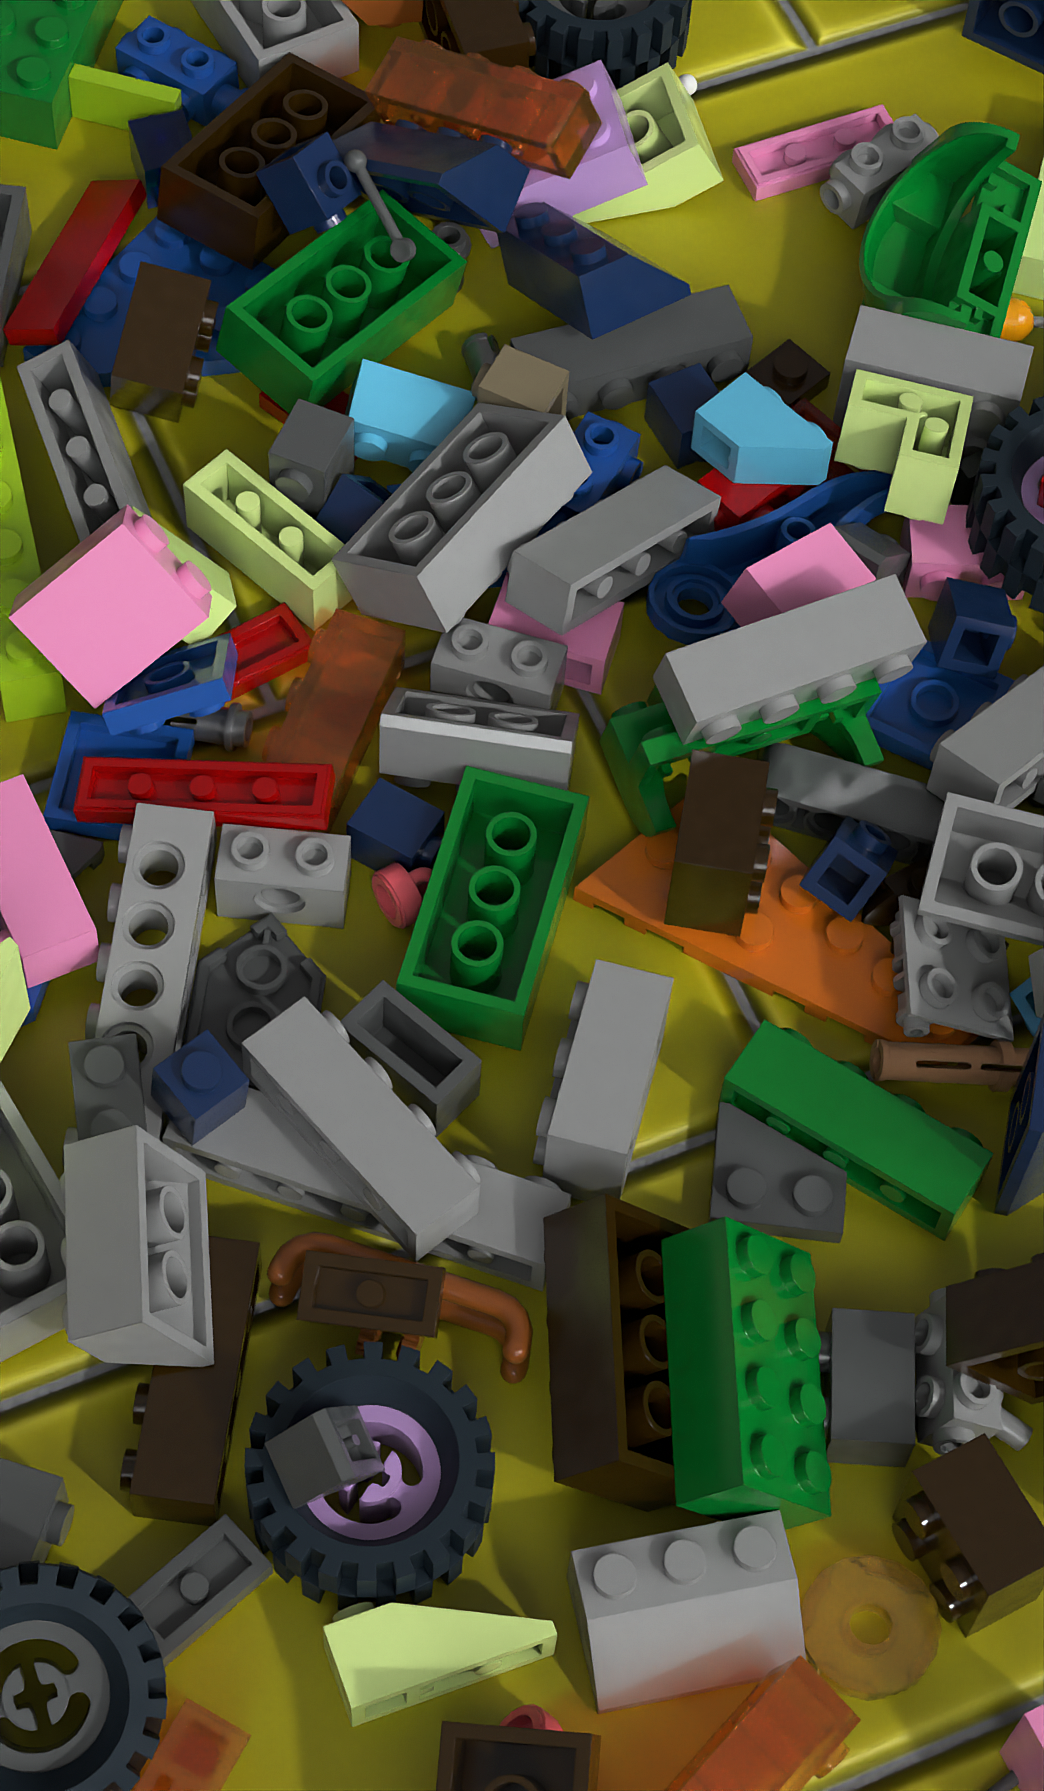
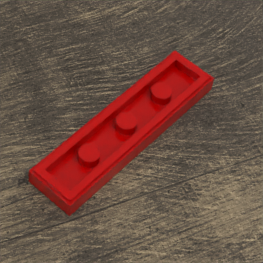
(75, 263)
(236, 791)

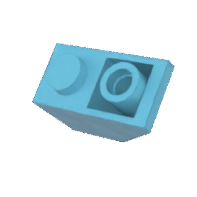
(759, 438)

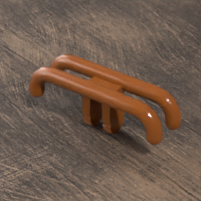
(463, 1301)

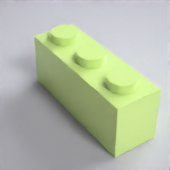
(266, 538)

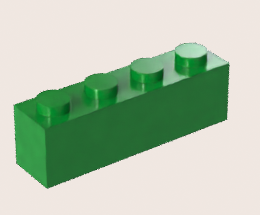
(873, 1135)

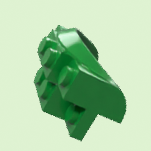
(931, 262)
(644, 742)

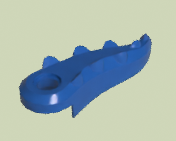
(718, 558)

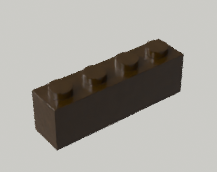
(193, 1410)

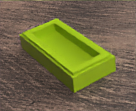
(117, 98)

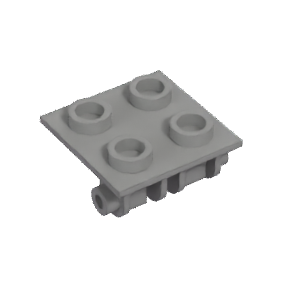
(949, 976)

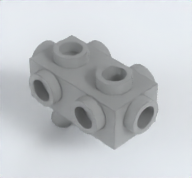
(870, 168)
(949, 1403)

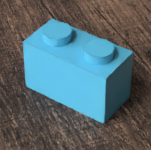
(402, 414)

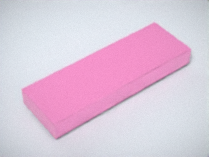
(805, 153)

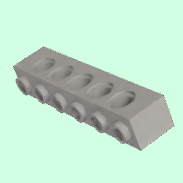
(157, 841)

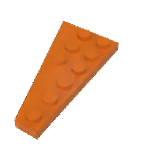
(787, 948)

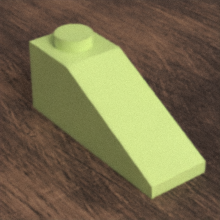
(417, 1652)

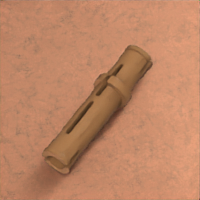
(898, 1062)

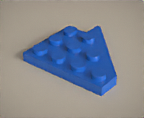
(103, 315)

